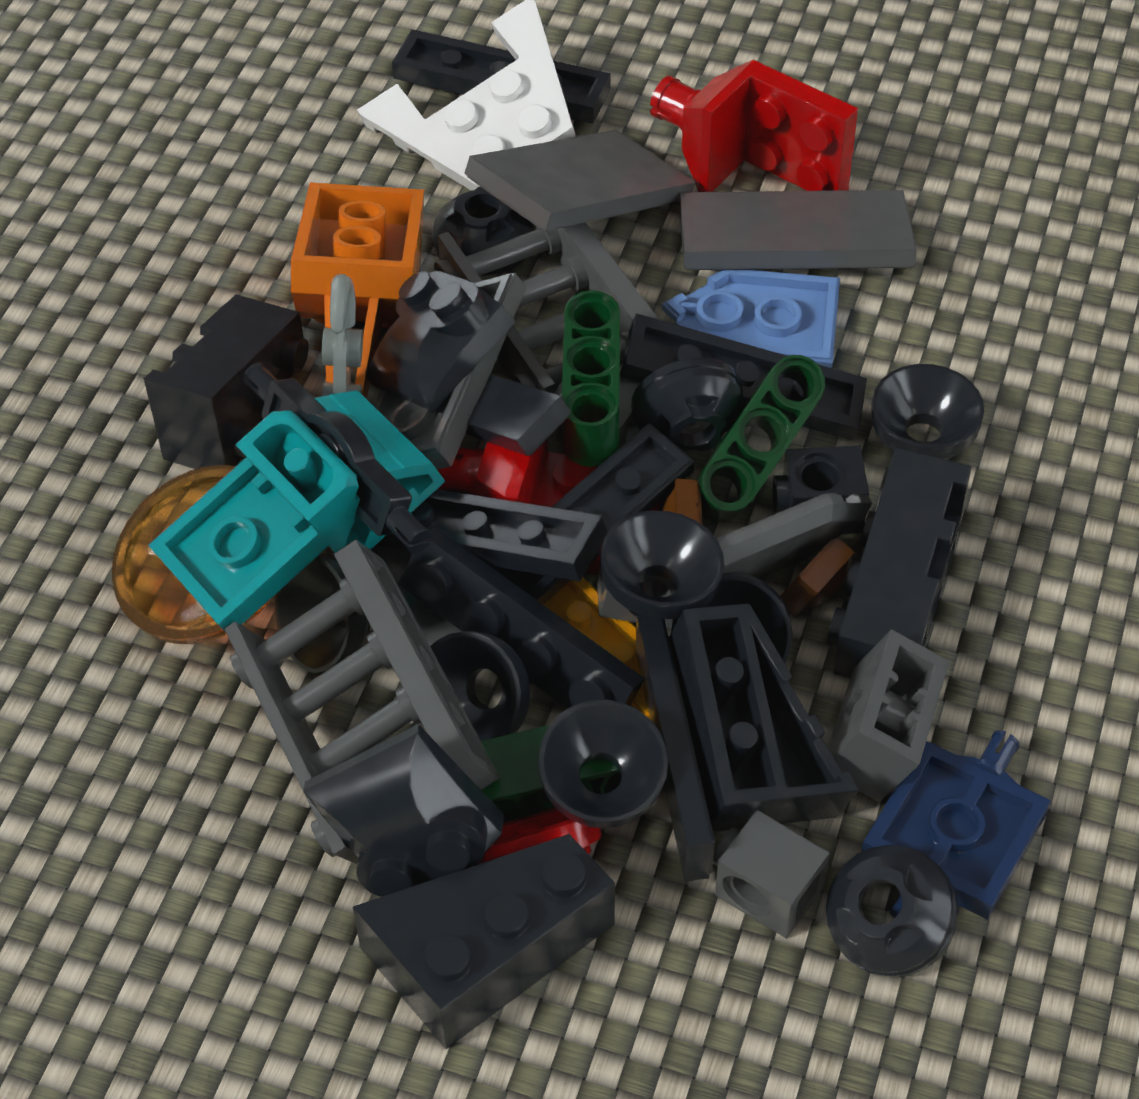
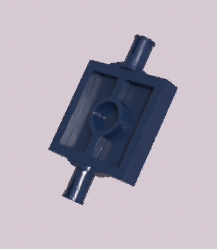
(964, 819)

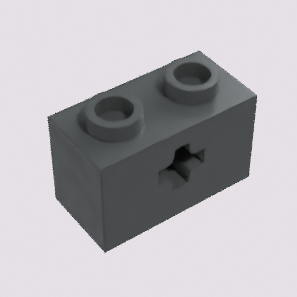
(887, 714)

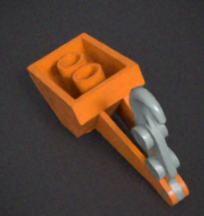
(349, 267)

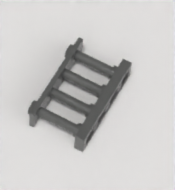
(583, 268)
(394, 643)

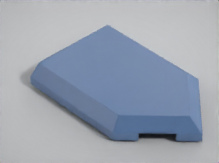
(765, 311)

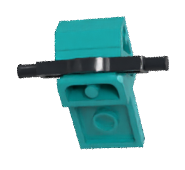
(309, 482)

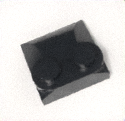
(437, 339)
(406, 812)

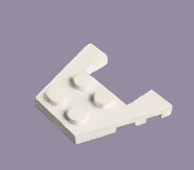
(503, 112)

